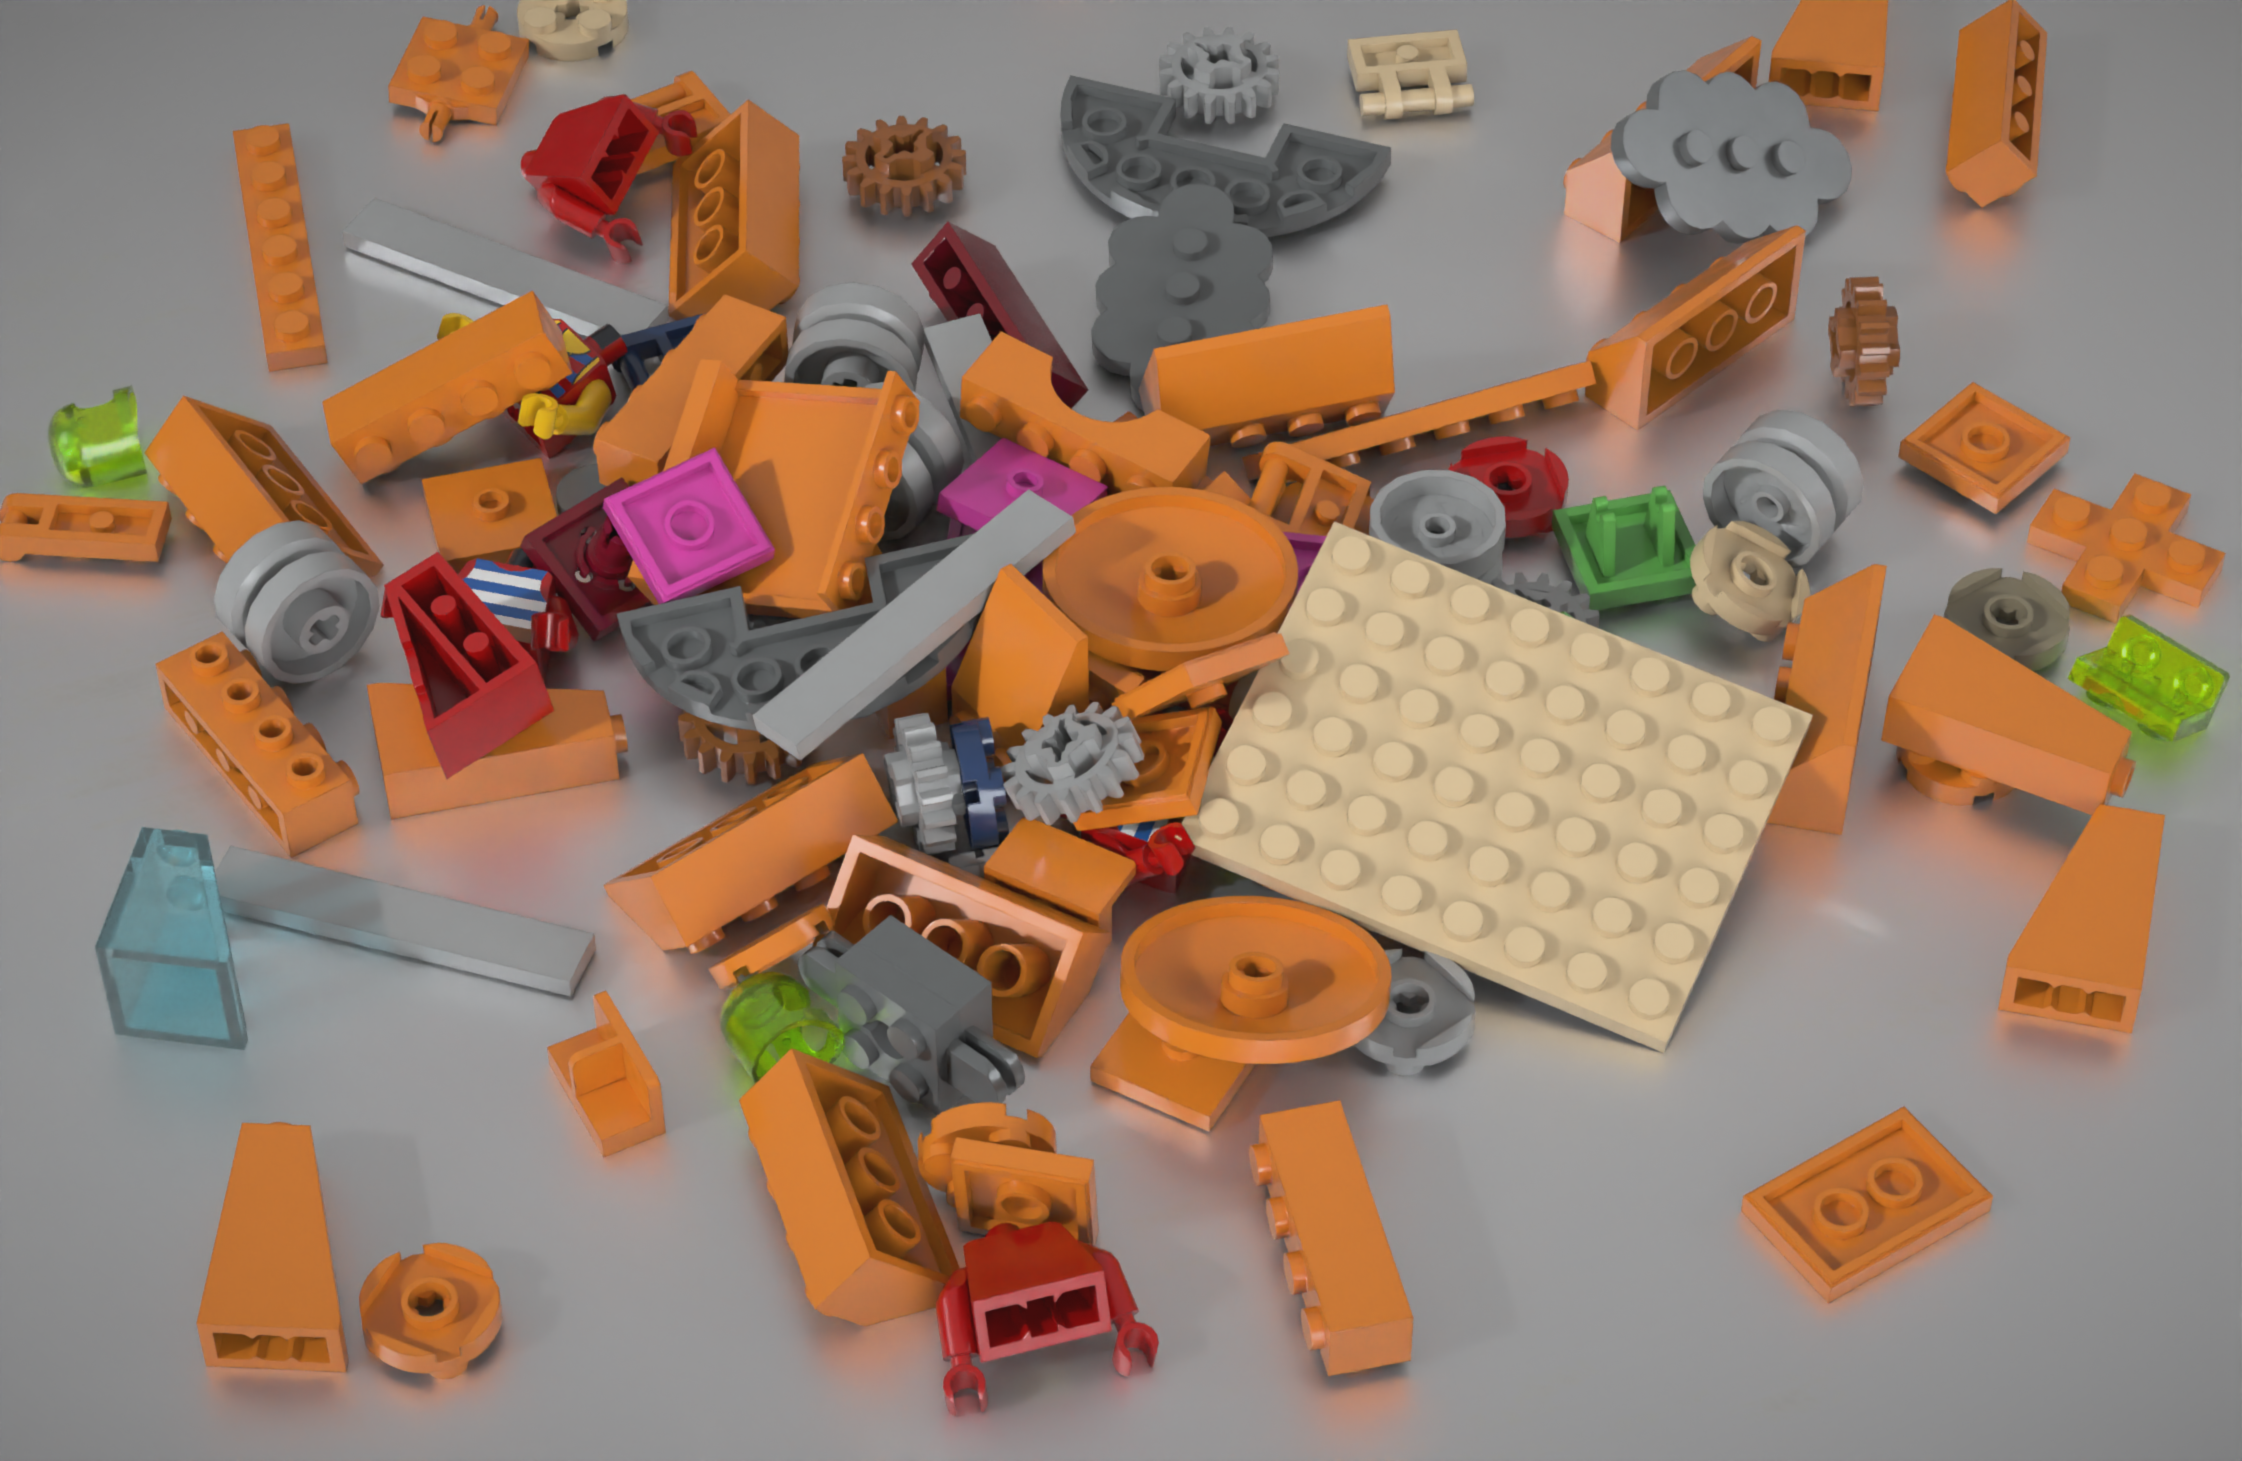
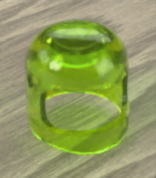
(97, 442)
(773, 1011)

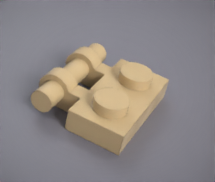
(1410, 61)

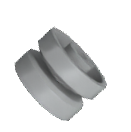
(854, 337)
(928, 466)
(1788, 479)
(1443, 520)
(296, 602)

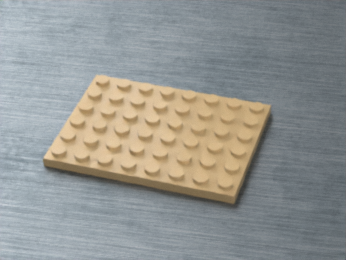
(1497, 785)

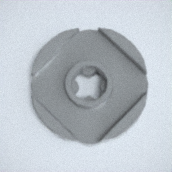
(1440, 1027)

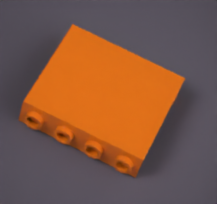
(813, 472)

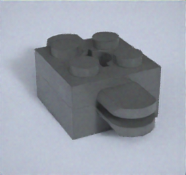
(913, 1016)

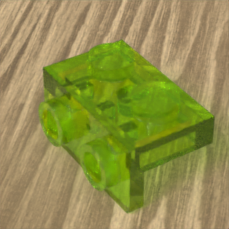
(2152, 681)

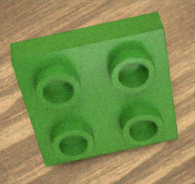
(1627, 548)

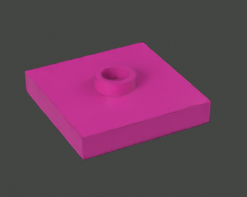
(1004, 476)
(689, 528)

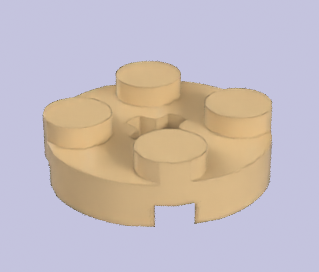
(573, 39)
(1753, 605)

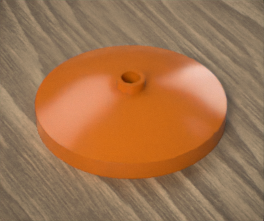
(1171, 575)
(1255, 979)

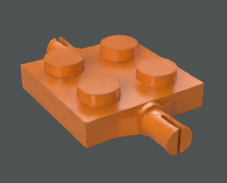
(458, 71)

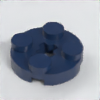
(980, 783)

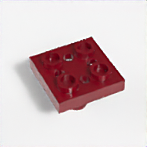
(563, 551)

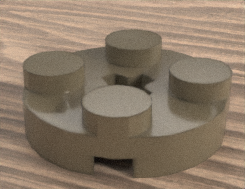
(2032, 601)

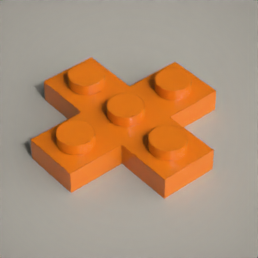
(2126, 548)

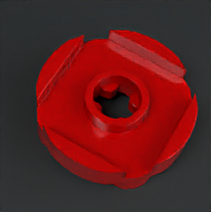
(1537, 481)

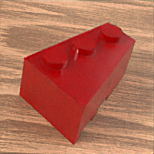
(464, 665)

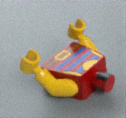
(575, 402)

